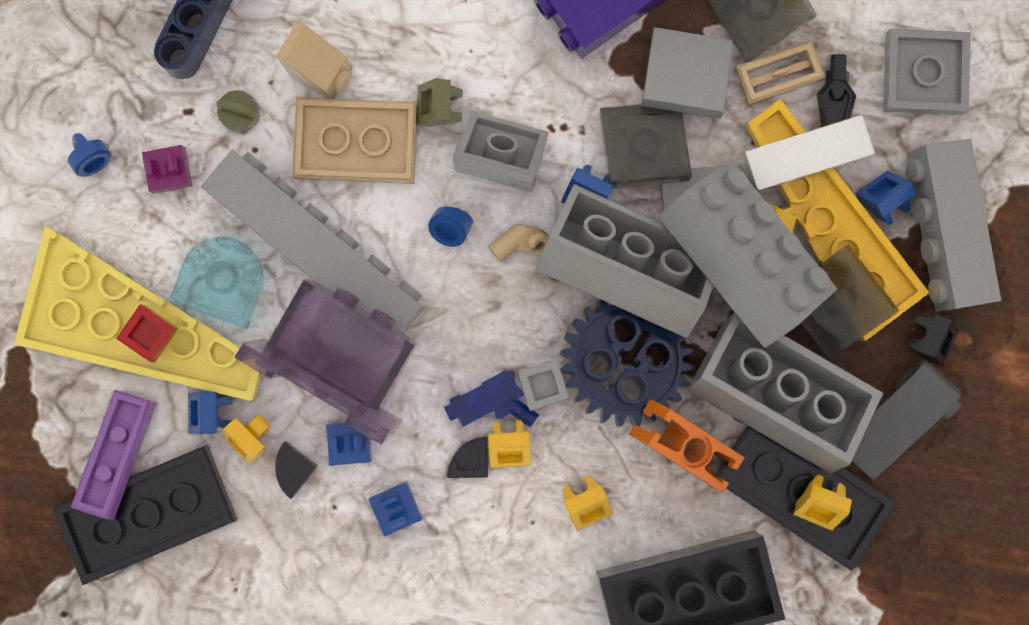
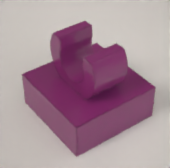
(167, 169)

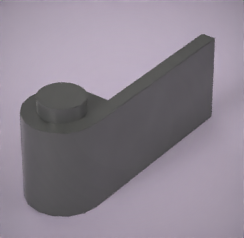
(905, 415)

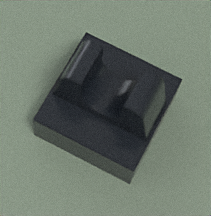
(938, 338)

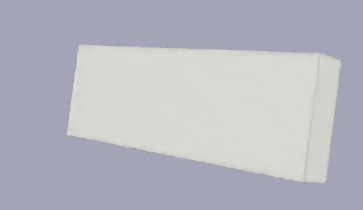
(808, 153)

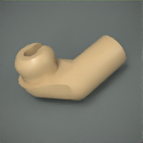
(519, 237)

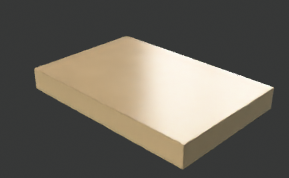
(355, 140)

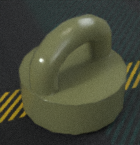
(238, 111)

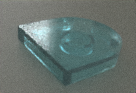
(220, 280)

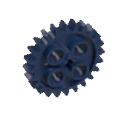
(655, 383)

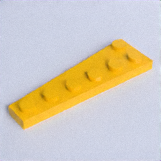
(834, 218)

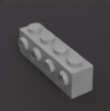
(952, 225)

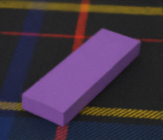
(113, 455)

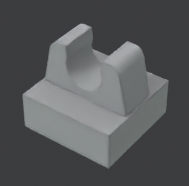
(543, 385)

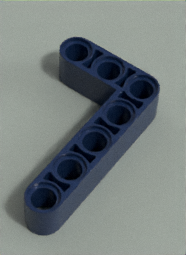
(194, 40)

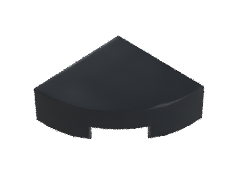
(470, 460)
(292, 469)

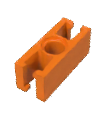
(674, 440)

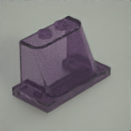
(337, 355)

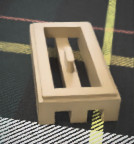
(747, 84)

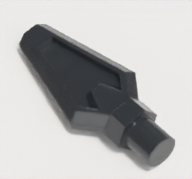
(836, 96)

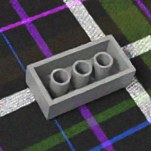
(747, 253)
(625, 262)
(787, 394)

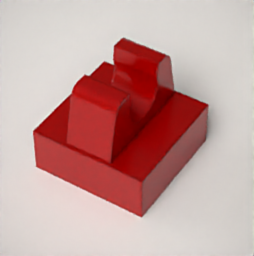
(147, 333)

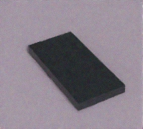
(776, 478)
(154, 515)

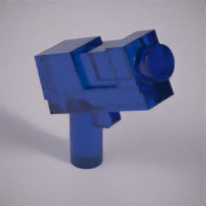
(496, 395)

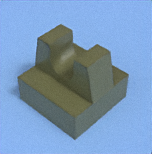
(434, 103)

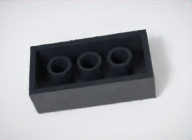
(696, 585)

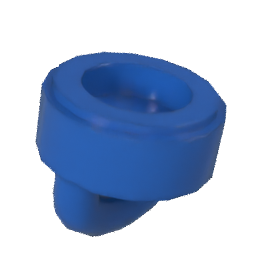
(88, 156)
(450, 226)

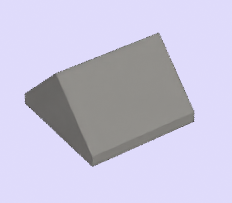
(500, 151)

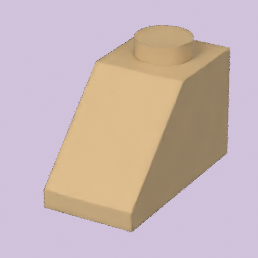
(315, 62)

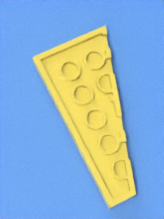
(83, 303)

